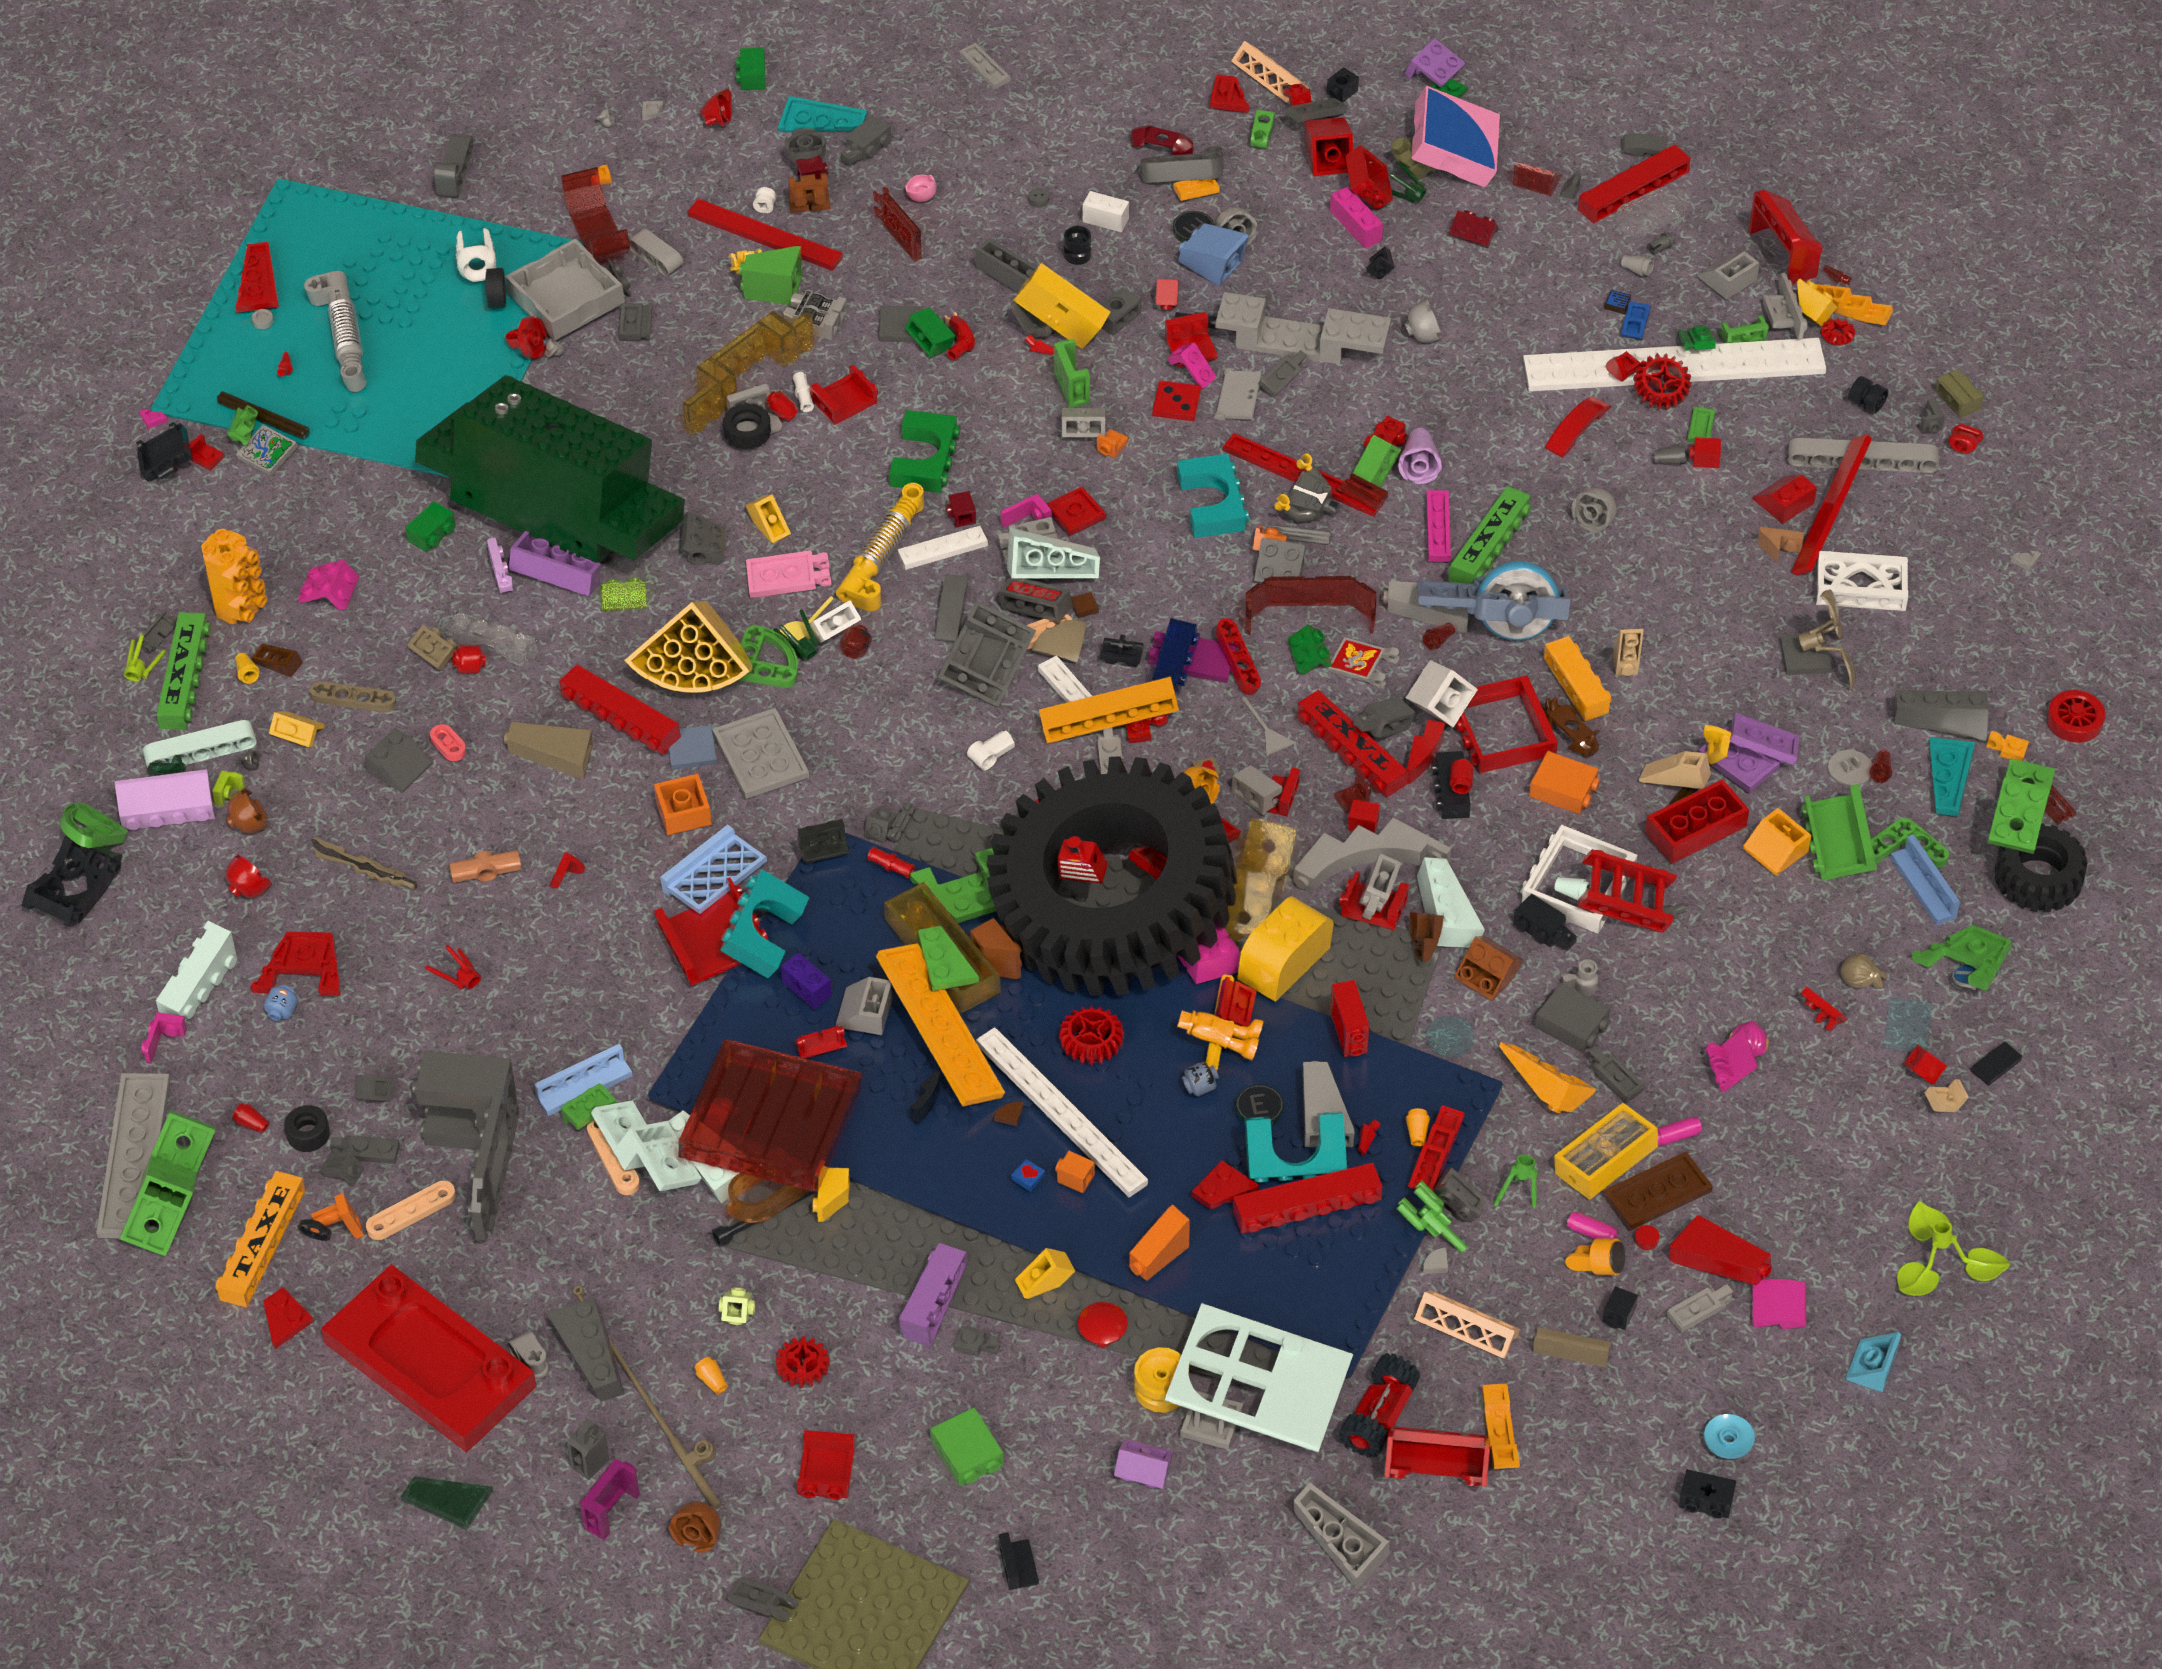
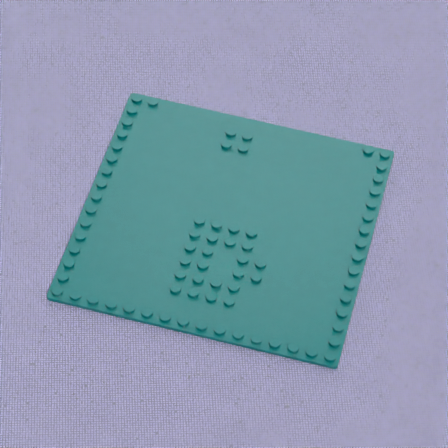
(419, 324)

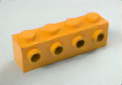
(1577, 678)

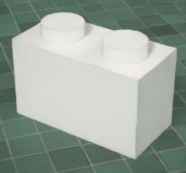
(1105, 211)
(835, 621)

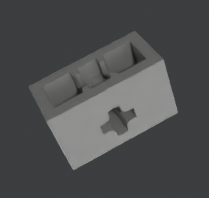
(1083, 422)

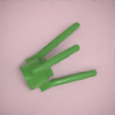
(1522, 1170)

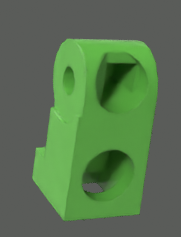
(1262, 130)

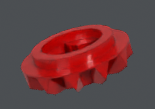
(1837, 337)

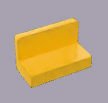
(295, 728)

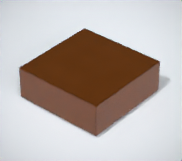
(1084, 605)

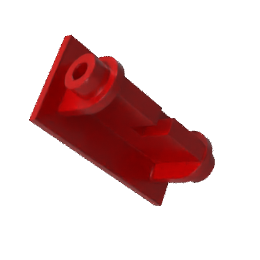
(820, 1043)

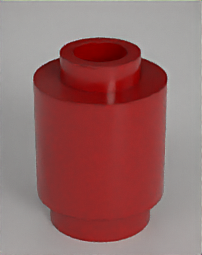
(781, 405)
(1461, 776)

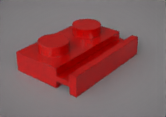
(1236, 1002)

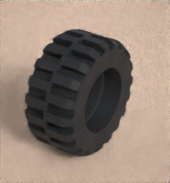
(2039, 890)

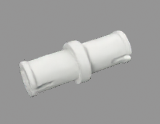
(802, 392)

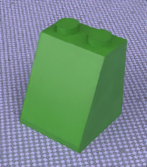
(772, 275)

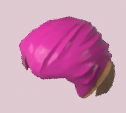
(1756, 1036)

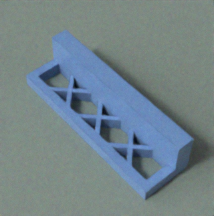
(1926, 881)

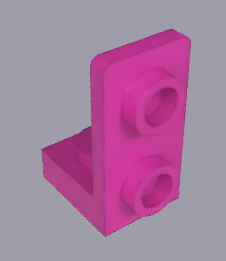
(1194, 362)
(1032, 505)
(165, 1024)

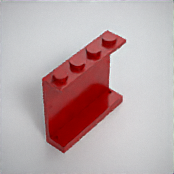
(697, 937)

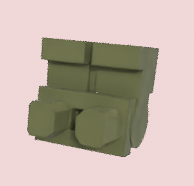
(1403, 151)

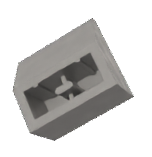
(1731, 274)
(866, 1006)

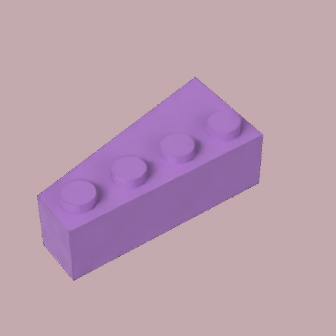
(552, 565)
(933, 1294)

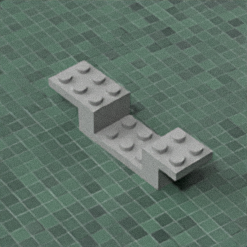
(1288, 337)

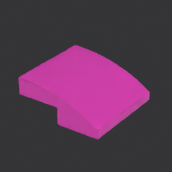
(1779, 1303)

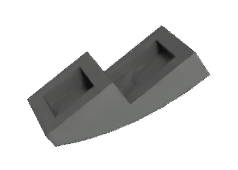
(1640, 143)

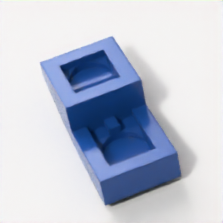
(1635, 320)

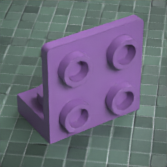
(1436, 63)

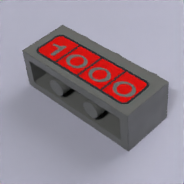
(1035, 599)

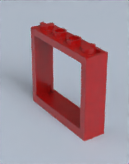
(1503, 690)

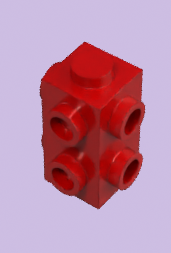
(1390, 431)

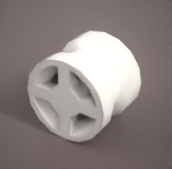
(764, 200)

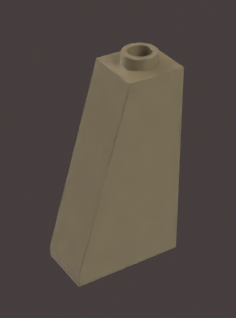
(551, 746)

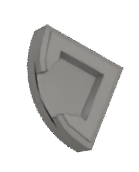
(652, 109)
(2026, 560)
(1436, 1262)

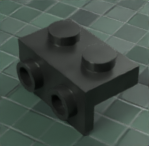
(822, 841)

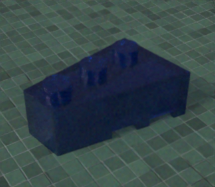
(1177, 653)

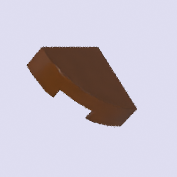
(1009, 1113)

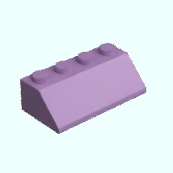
(165, 799)

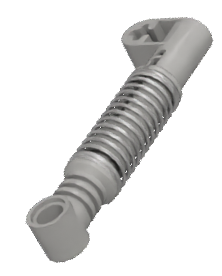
(334, 290)

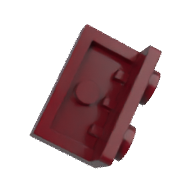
(1473, 228)

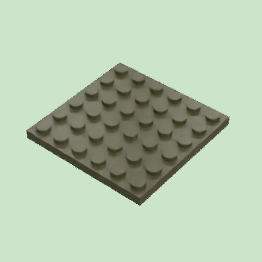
(864, 1605)

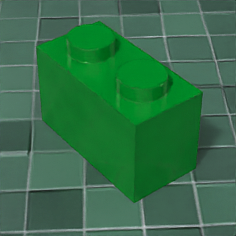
(751, 69)
(930, 332)
(430, 527)

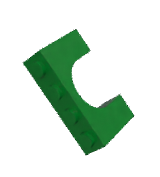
(930, 472)

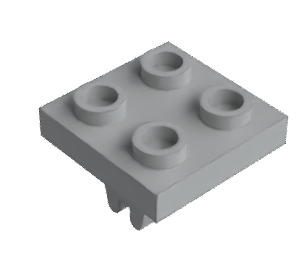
(1209, 1429)

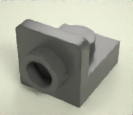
(1933, 417)
(342, 1166)

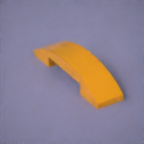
(1499, 1426)

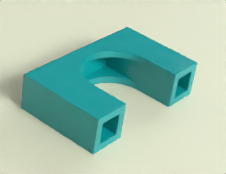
(1216, 473)
(742, 938)
(1327, 1158)

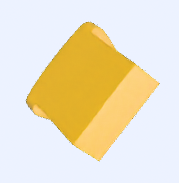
(1718, 743)

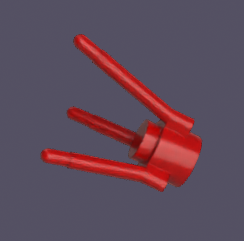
(467, 975)

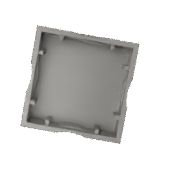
(565, 289)

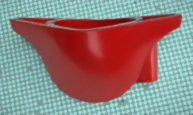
(718, 108)

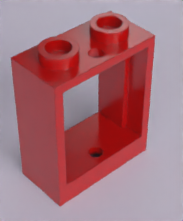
(1369, 179)
(1349, 1018)

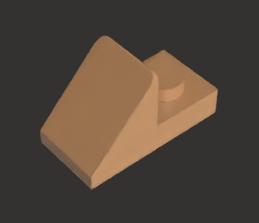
(1774, 539)

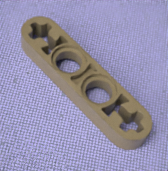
(354, 694)

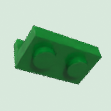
(1309, 649)

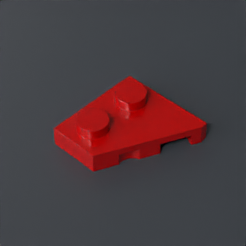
(1228, 94)
(1222, 1185)
(285, 1316)

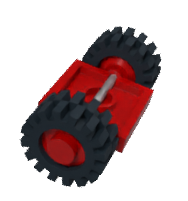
(1380, 1405)

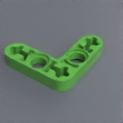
(1892, 833)

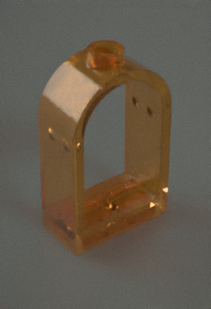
(760, 1210)

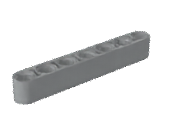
(1879, 455)

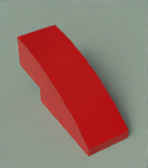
(1425, 749)

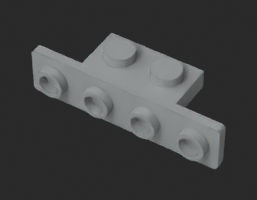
(1784, 309)

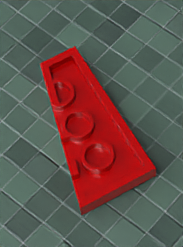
(257, 280)

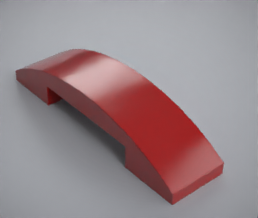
(1575, 424)

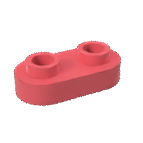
(449, 744)

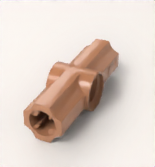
(485, 866)

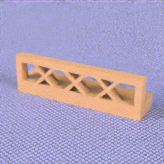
(1268, 63)
(1471, 1315)

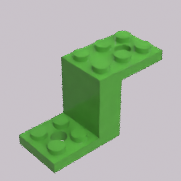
(2021, 806)
(167, 1183)

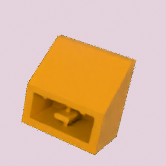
(1778, 842)

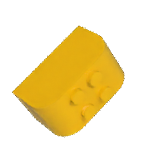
(1284, 947)

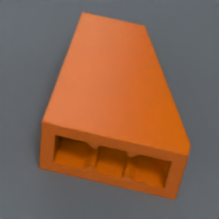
(1161, 1244)

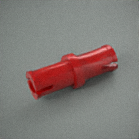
(891, 862)

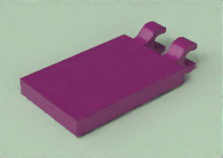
(1208, 659)

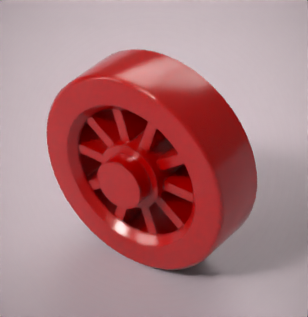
(2071, 719)

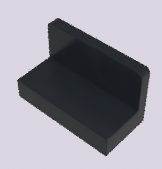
(1017, 1562)

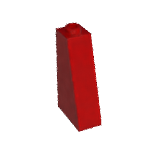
(1719, 1252)

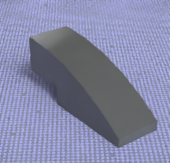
(951, 608)

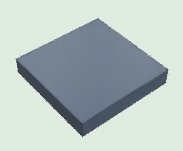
(693, 748)

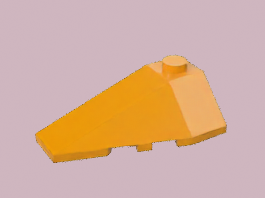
(1553, 1087)

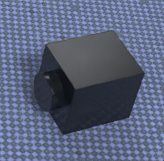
(1620, 1308)

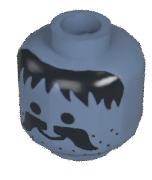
(1200, 1078)

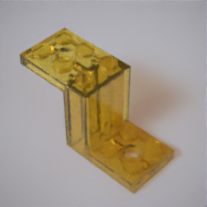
(1260, 875)

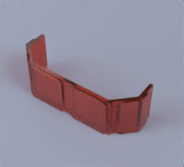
(591, 215)
(1310, 592)

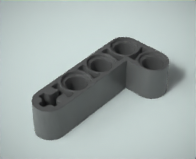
(454, 166)
(1183, 167)

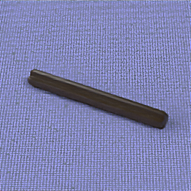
(265, 415)

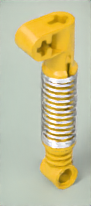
(867, 563)

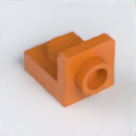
(1111, 443)

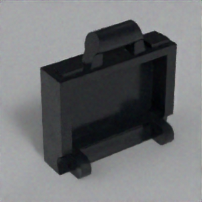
(164, 452)

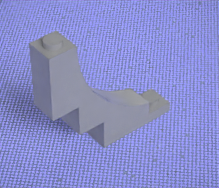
(1396, 841)

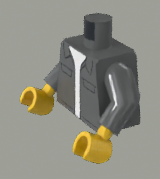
(1309, 496)

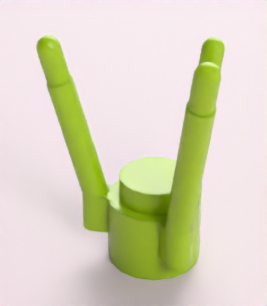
(135, 667)

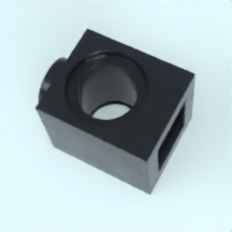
(1342, 85)

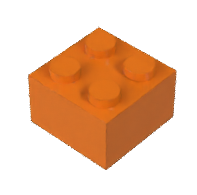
(682, 804)

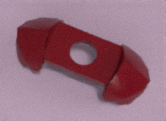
(1176, 141)

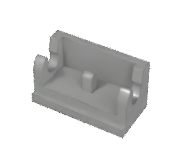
(1256, 789)

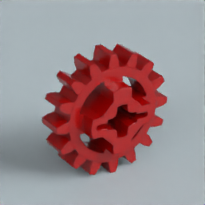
(814, 1364)

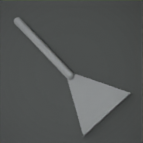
(1274, 741)

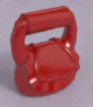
(1965, 438)

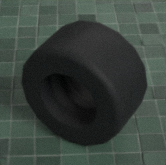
(307, 1140)

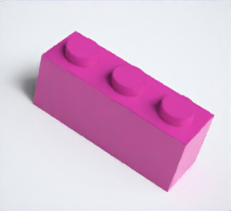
(1356, 217)

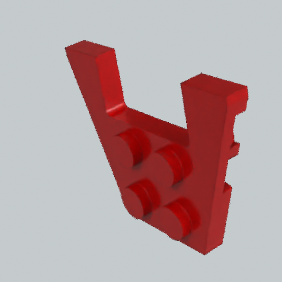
(306, 955)

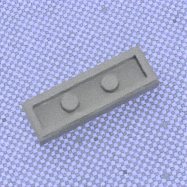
(984, 66)

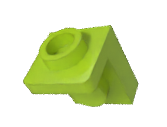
(225, 785)

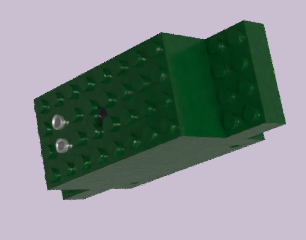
(552, 472)

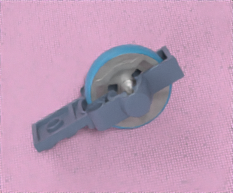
(1511, 600)

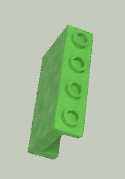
(1839, 835)

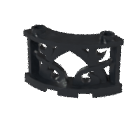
(42, 892)

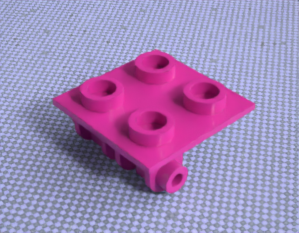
(1731, 1060)

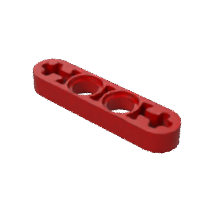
(1241, 655)

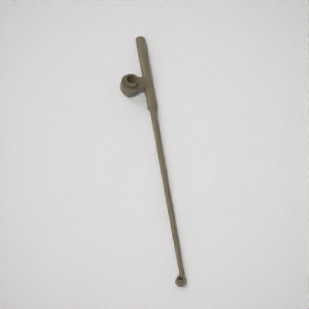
(703, 1450)

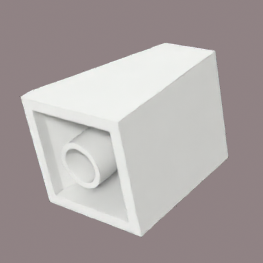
(1441, 693)

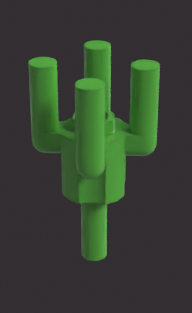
(1431, 1215)

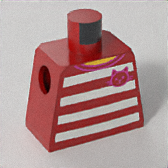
(1081, 861)

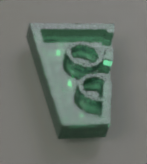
(448, 1500)

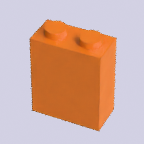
(1564, 783)

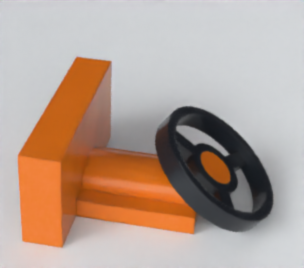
(330, 1215)

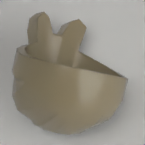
(1861, 971)

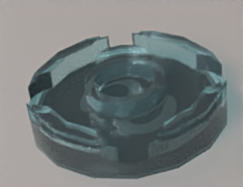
(1450, 1044)

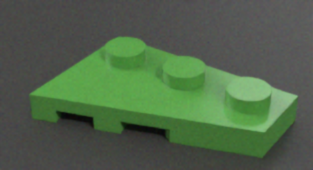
(944, 961)

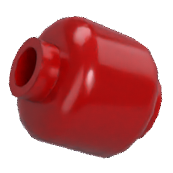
(468, 659)

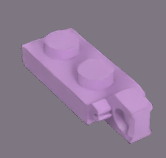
(500, 568)

